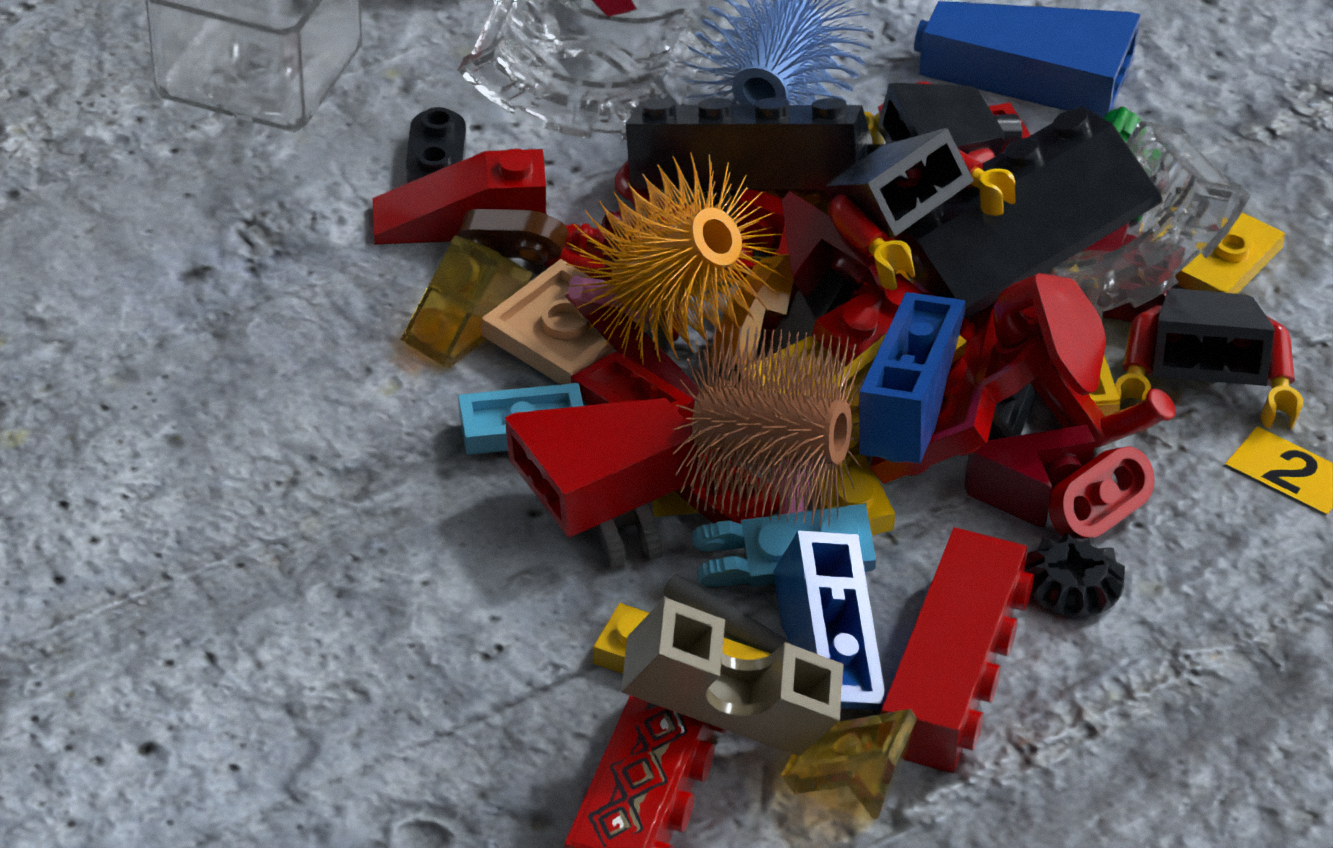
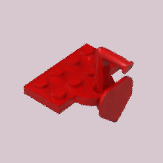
(1013, 343)

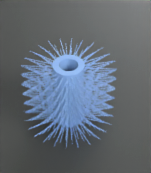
(778, 51)

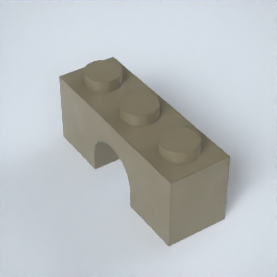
(775, 699)

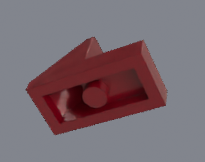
(818, 245)
(1024, 469)

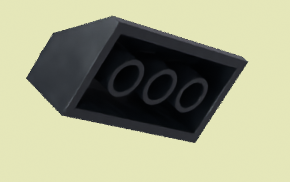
(767, 141)
(1071, 191)

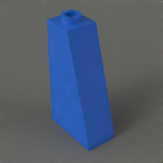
(1031, 52)

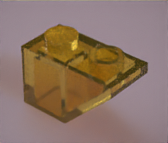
(461, 292)

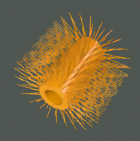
(680, 256)

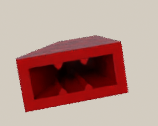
(600, 458)

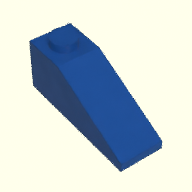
(909, 378)
(829, 610)

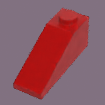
(436, 203)

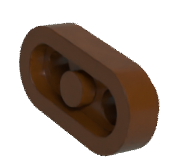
(516, 233)

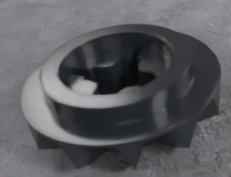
(1057, 588)

